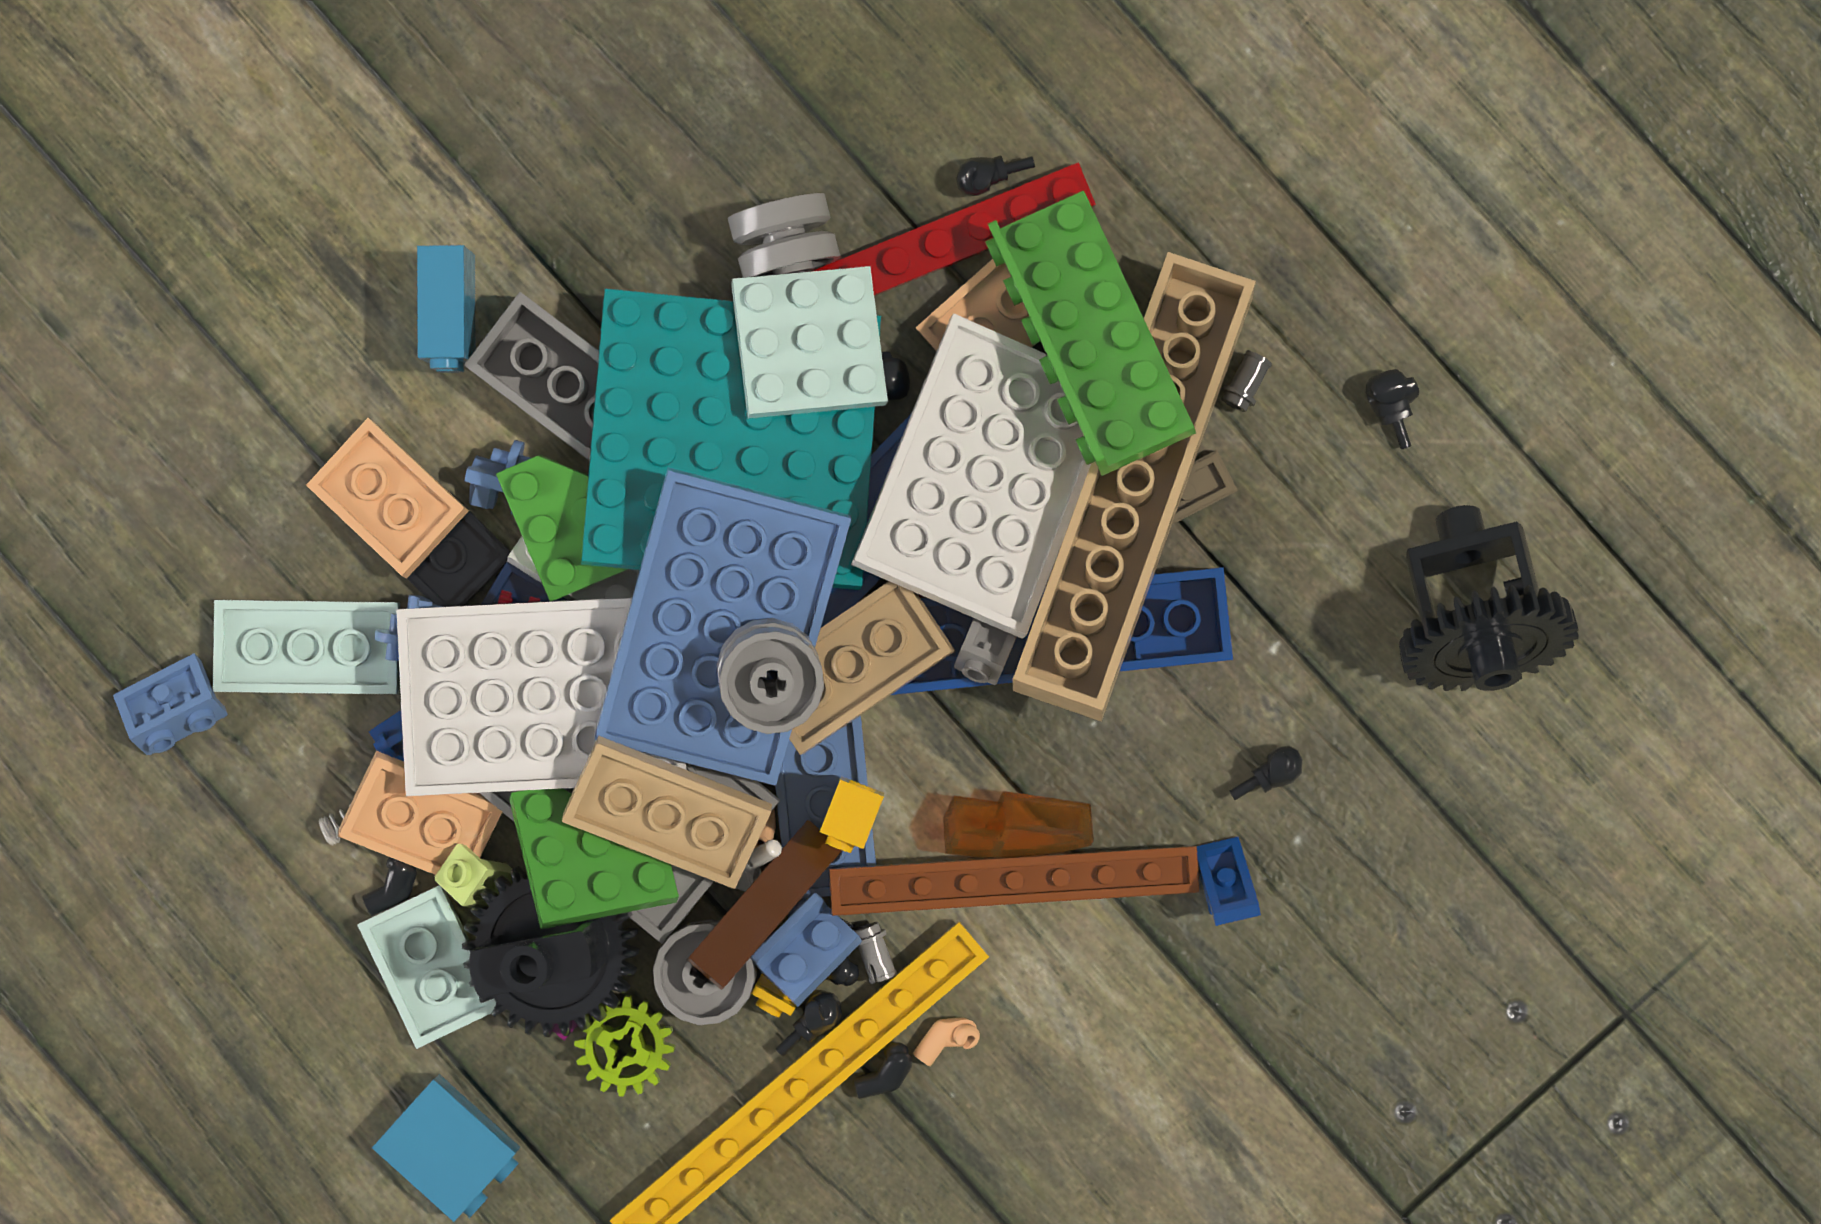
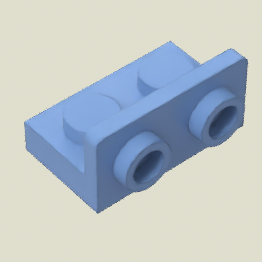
(169, 706)
(805, 949)

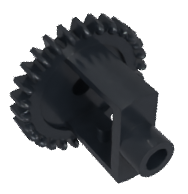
(1487, 639)
(544, 975)

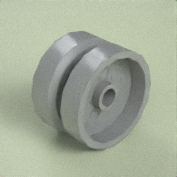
(782, 231)
(774, 703)
(689, 994)

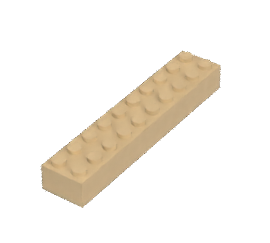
(1129, 512)

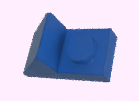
(1227, 881)

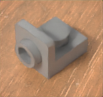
(984, 652)

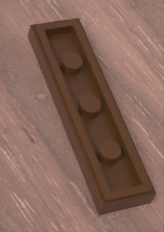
(763, 905)

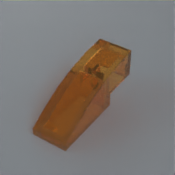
(1016, 826)

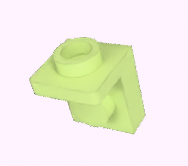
(468, 876)

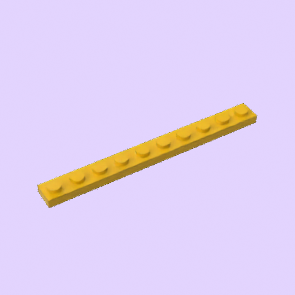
(807, 1081)

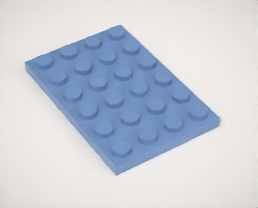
(706, 570)

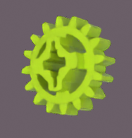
(644, 1055)

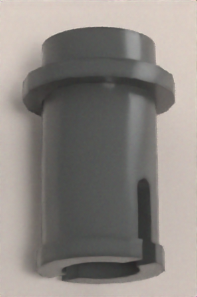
(1246, 381)

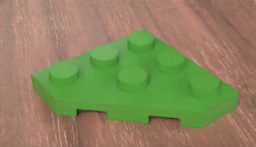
(550, 514)
(579, 873)

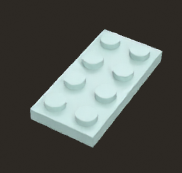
(302, 647)

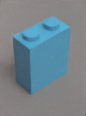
(446, 306)
(448, 1149)

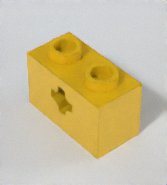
(851, 815)

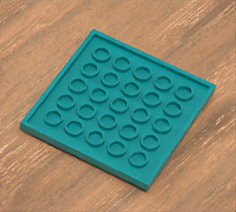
(678, 402)

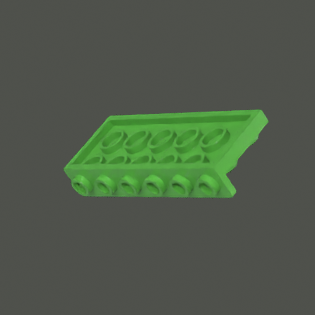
(1090, 334)

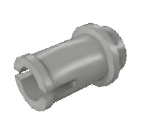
(875, 952)

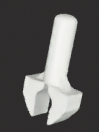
(758, 858)

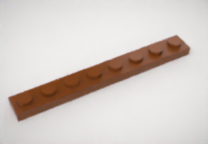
(1013, 880)

